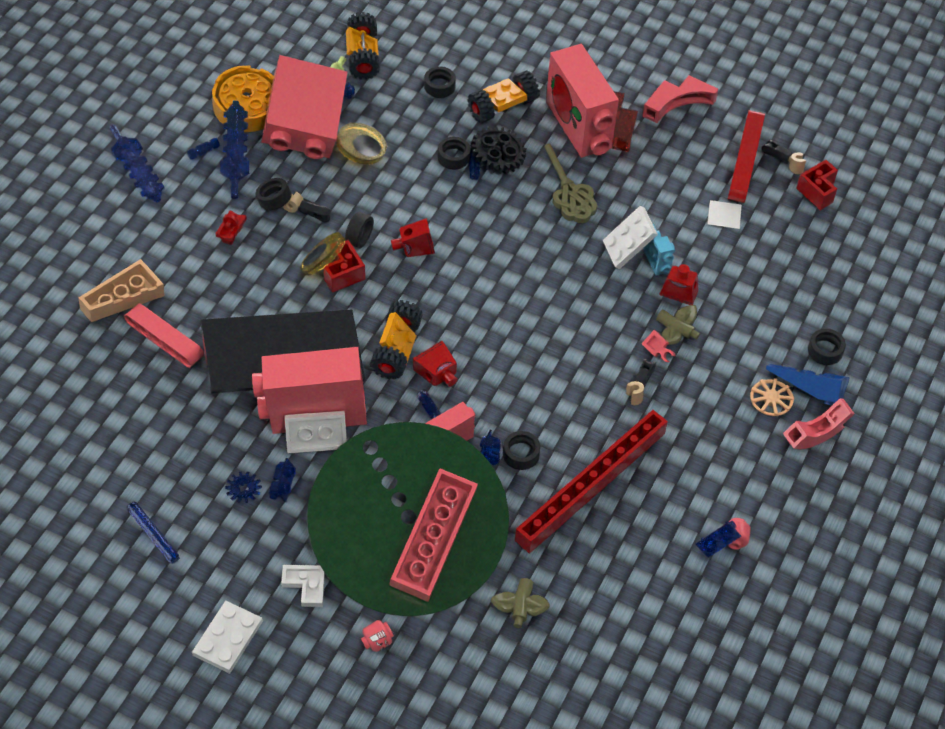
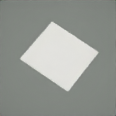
(724, 214)

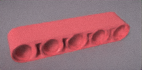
(164, 335)

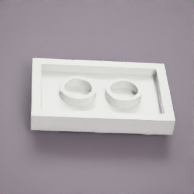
(630, 237)
(315, 431)
(227, 636)

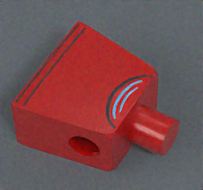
(415, 239)
(681, 285)
(436, 365)

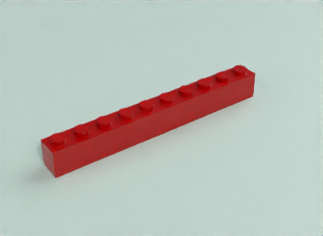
(590, 481)

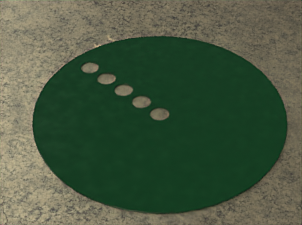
(361, 531)

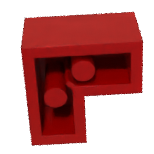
(818, 185)
(345, 269)

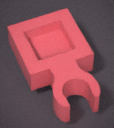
(657, 345)

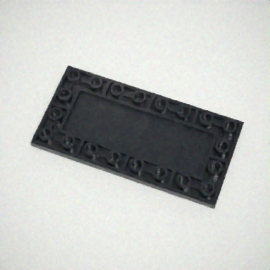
(237, 343)

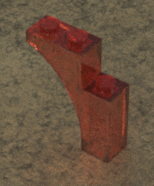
(624, 125)

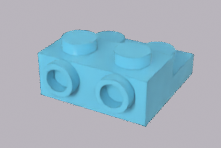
(660, 254)

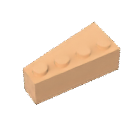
(122, 292)

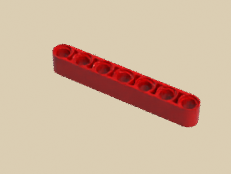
(746, 156)

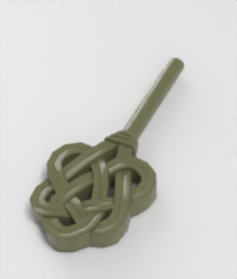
(578, 194)

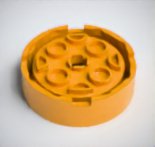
(235, 82)

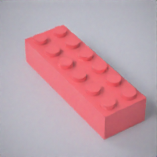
(433, 535)

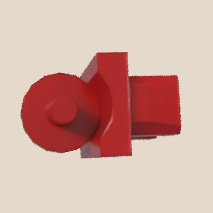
(230, 227)

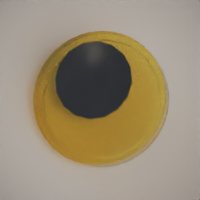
(361, 143)
(322, 254)

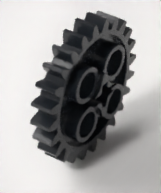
(498, 149)

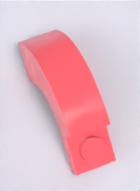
(811, 433)

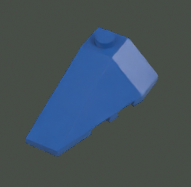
(822, 386)

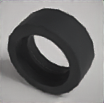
(439, 73)
(453, 162)
(269, 187)
(359, 229)
(824, 357)
(517, 462)

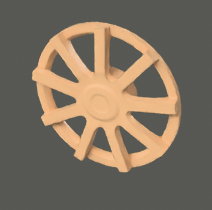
(772, 397)

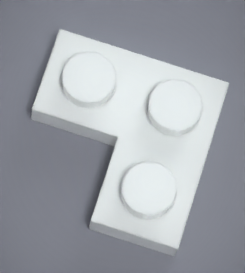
(308, 578)

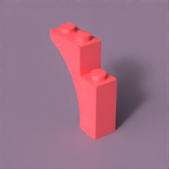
(671, 96)

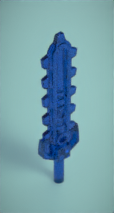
(129, 151)
(235, 164)

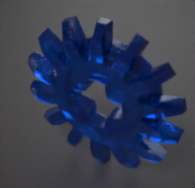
(240, 481)

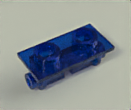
(491, 448)
(284, 473)
(718, 539)

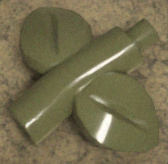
(679, 324)
(521, 602)

